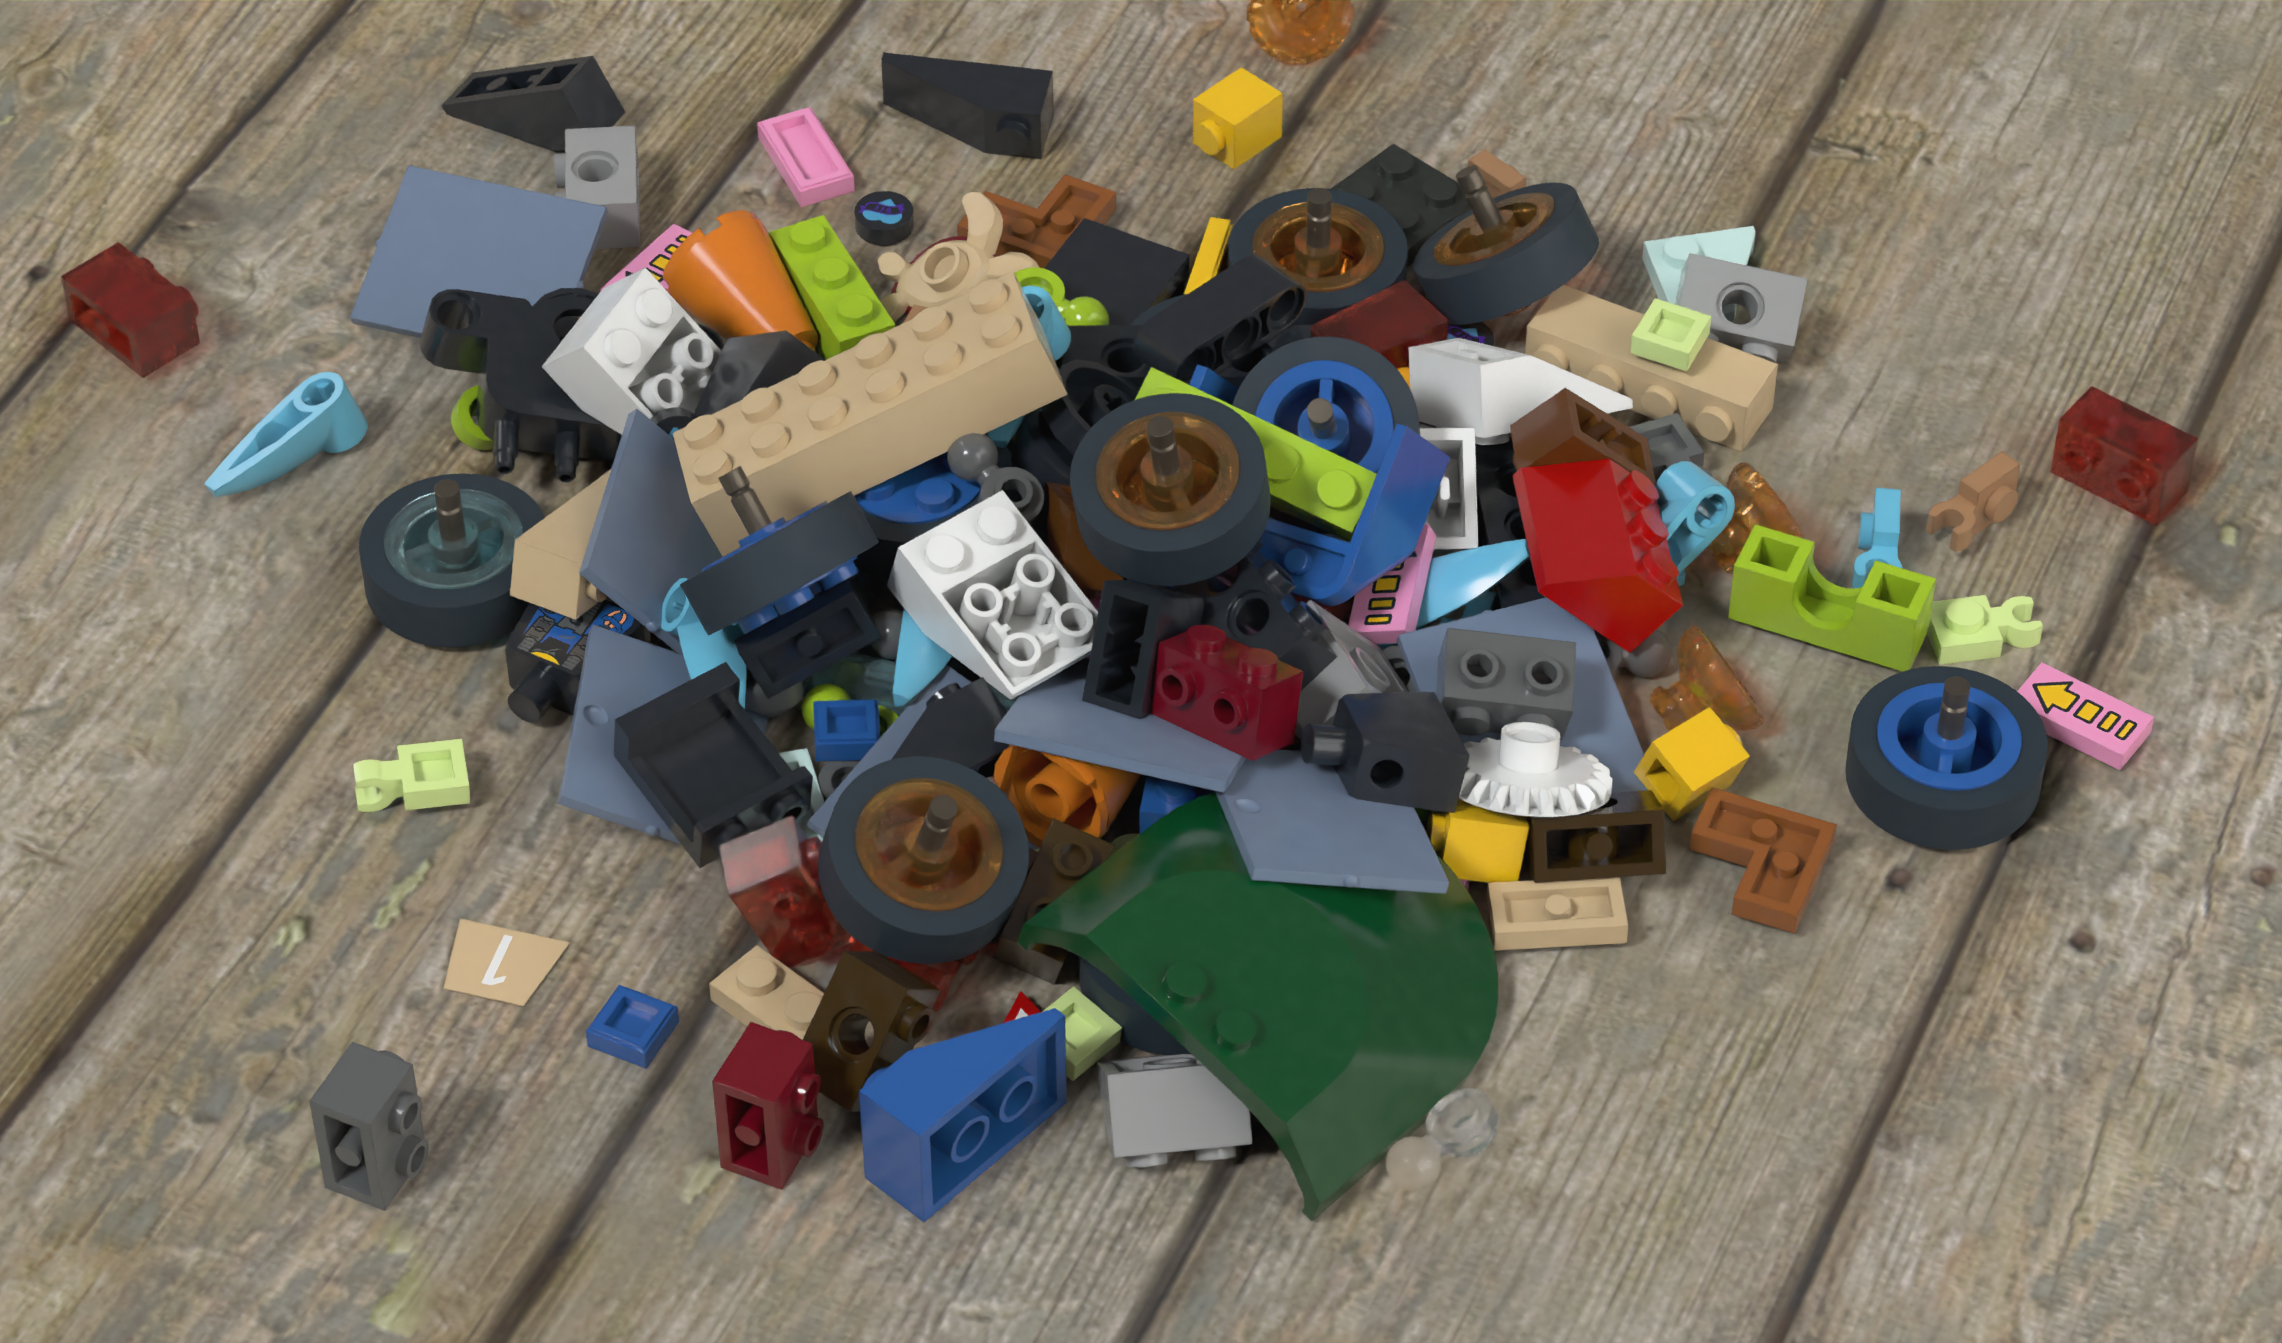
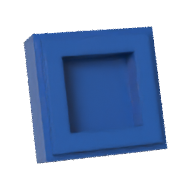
(845, 729)
(632, 1026)

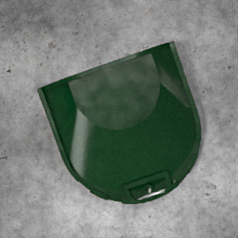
(1306, 1000)

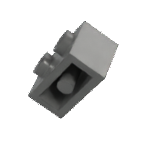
(1505, 680)
(369, 1126)

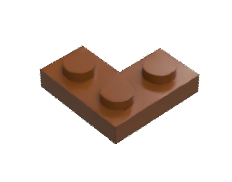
(1046, 229)
(1776, 845)

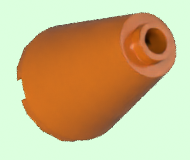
(737, 281)
(1062, 789)

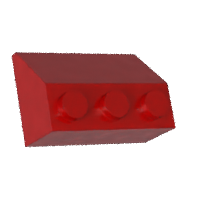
(1599, 546)

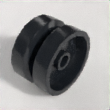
(1054, 431)

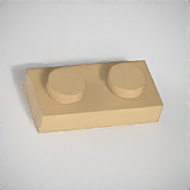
(1556, 913)
(766, 993)

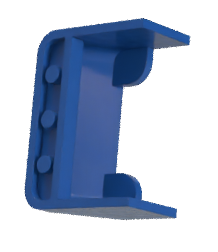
(1388, 527)

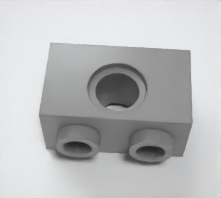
(604, 170)
(1768, 296)

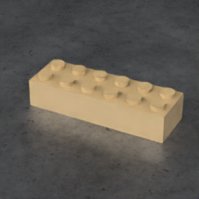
(873, 408)

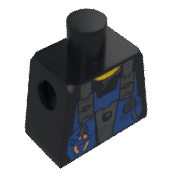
(549, 653)

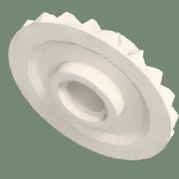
(1533, 774)

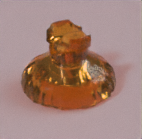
(1297, 32)
(1754, 504)
(1703, 683)

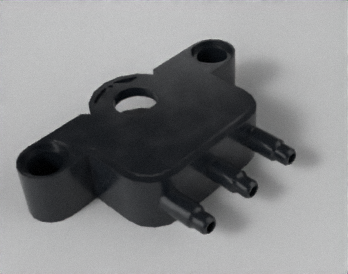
(516, 398)

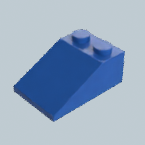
(960, 1108)

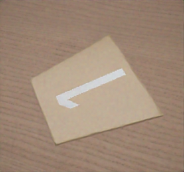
(500, 962)

